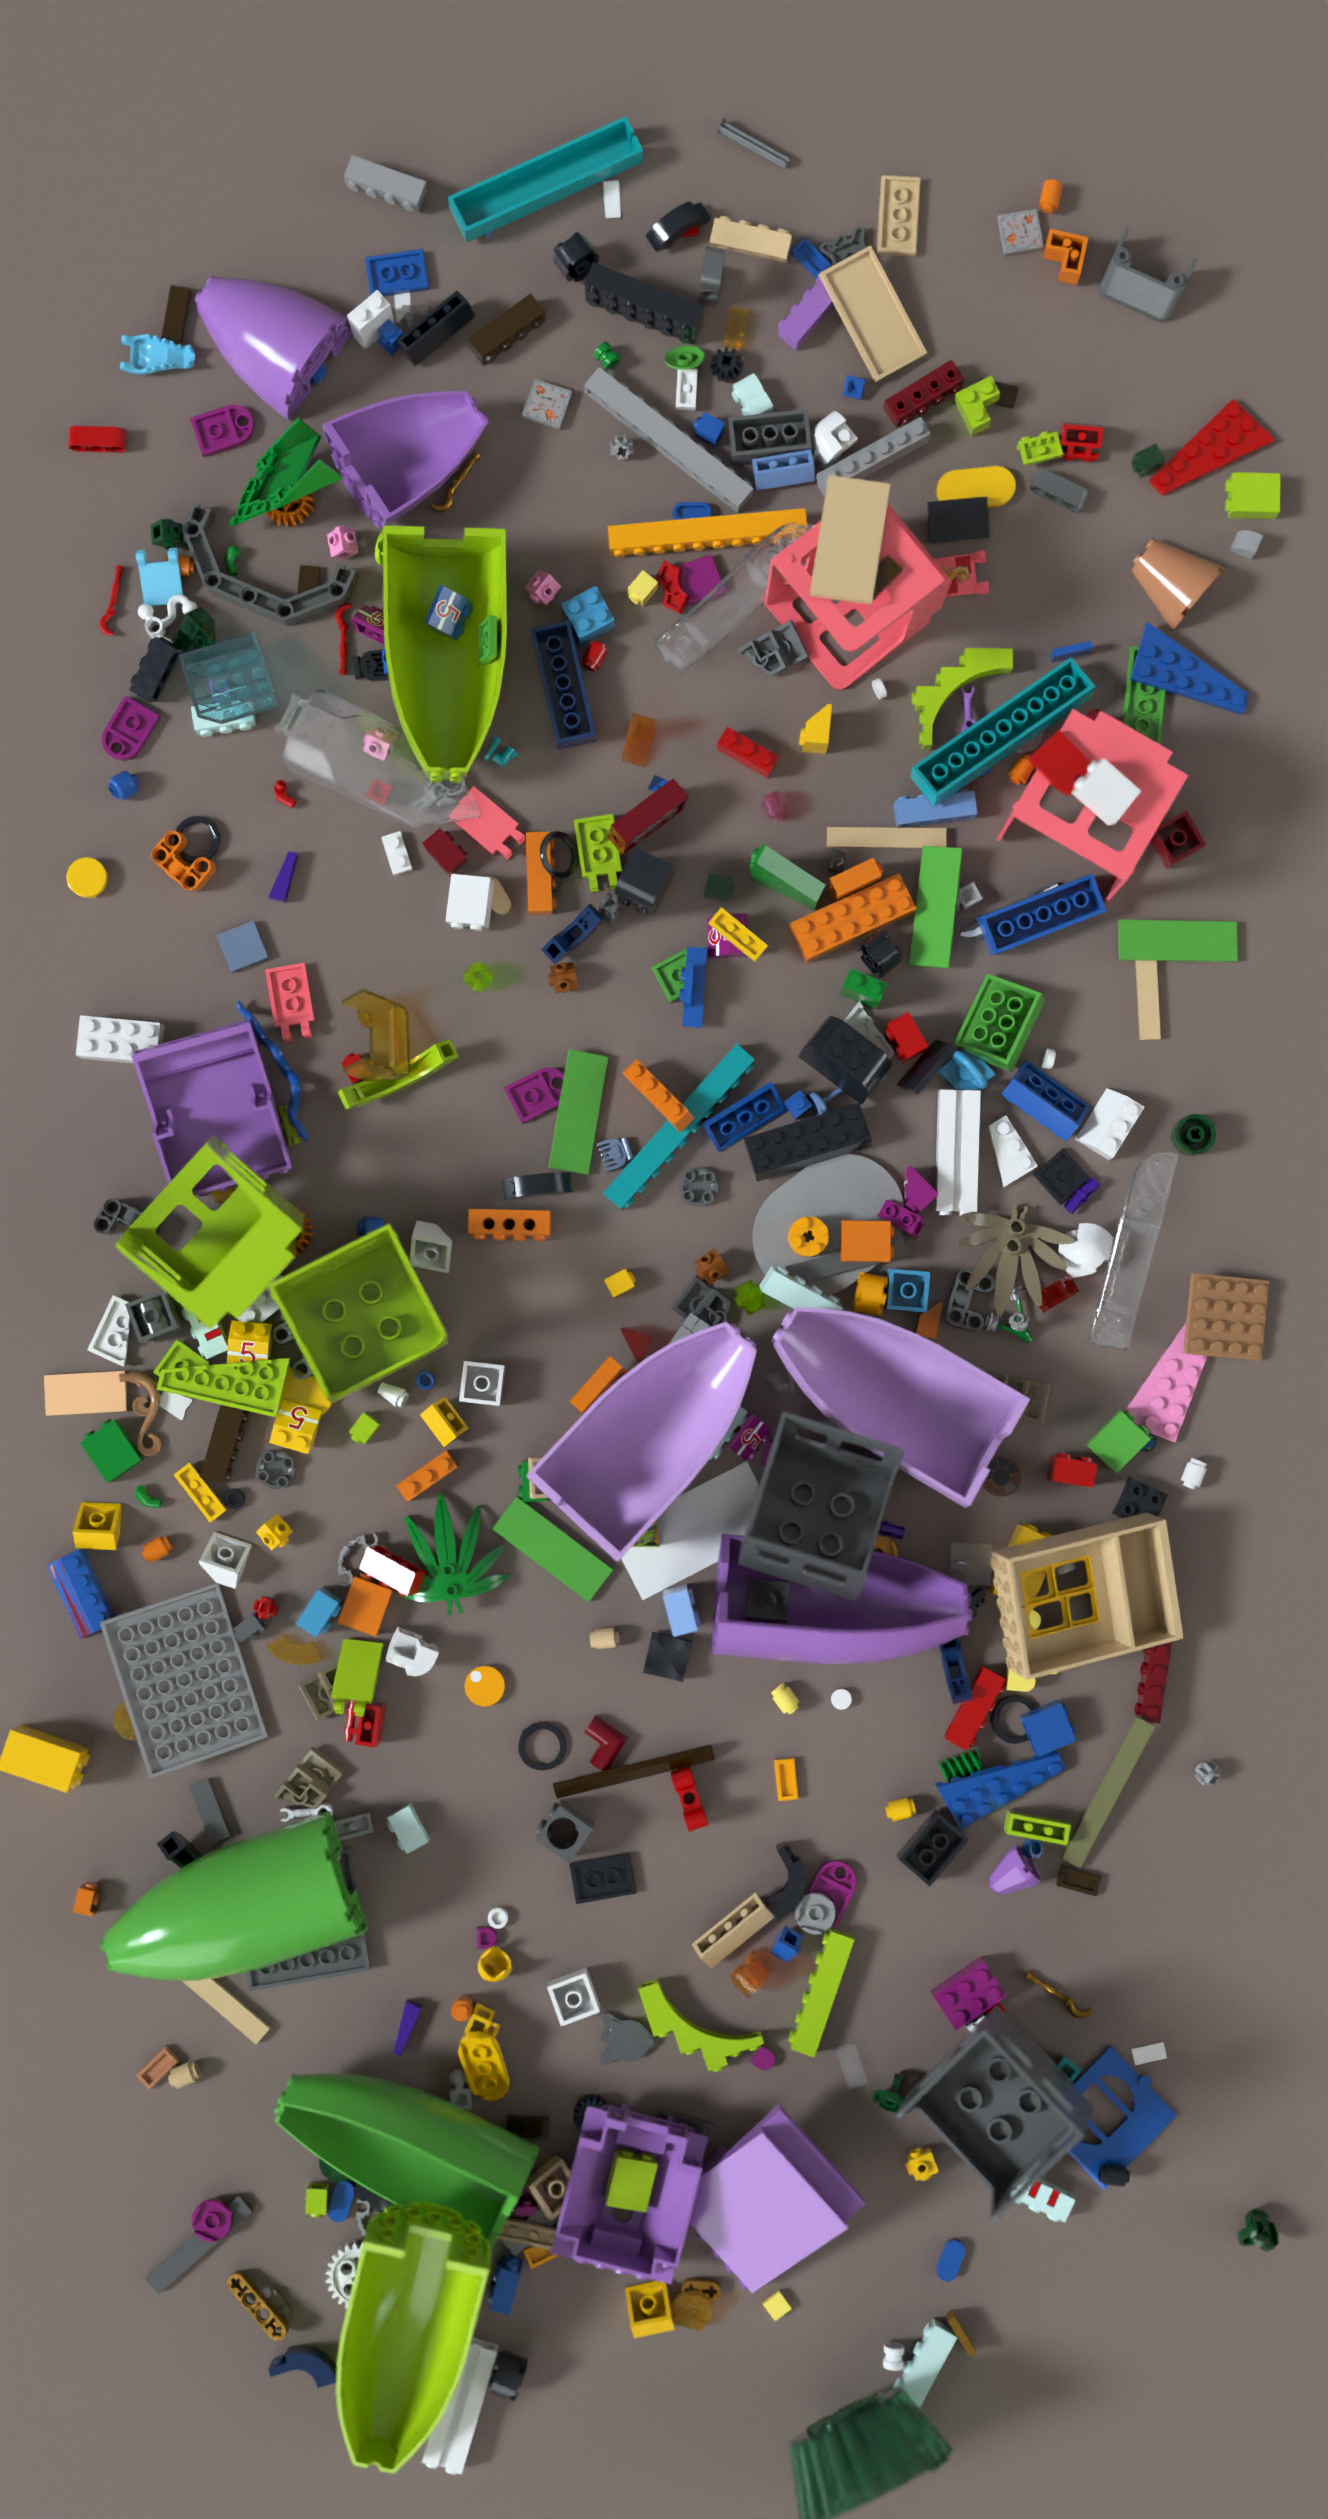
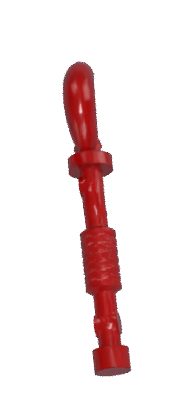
(114, 594)
(343, 627)

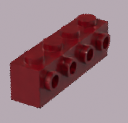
(924, 393)
(1153, 1682)

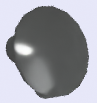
(699, 1186)
(275, 1469)

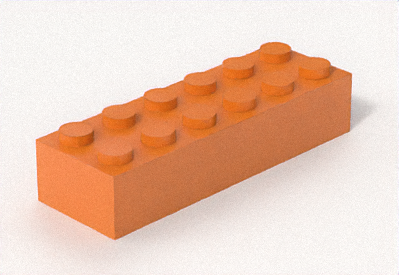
(852, 917)

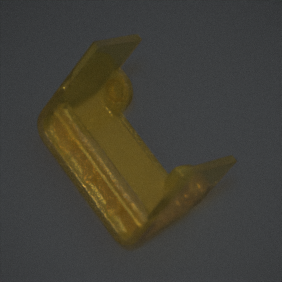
(388, 1037)

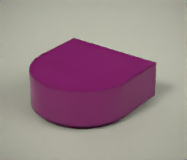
(486, 1937)
(763, 2058)

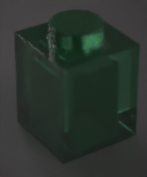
(1147, 460)
(718, 888)

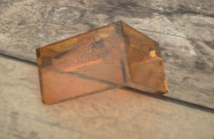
(639, 740)

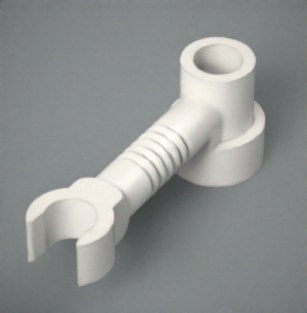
(293, 1813)

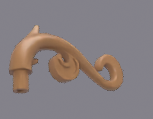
(139, 1379)

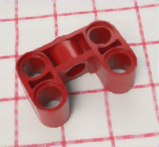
(692, 1811)

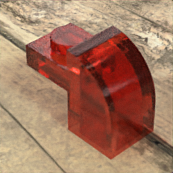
(1058, 1292)

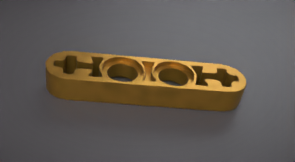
(254, 2308)

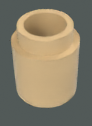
(604, 1638)
(184, 2075)

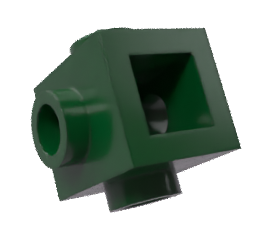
(166, 533)

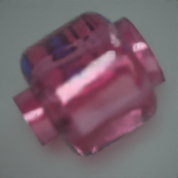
(775, 805)

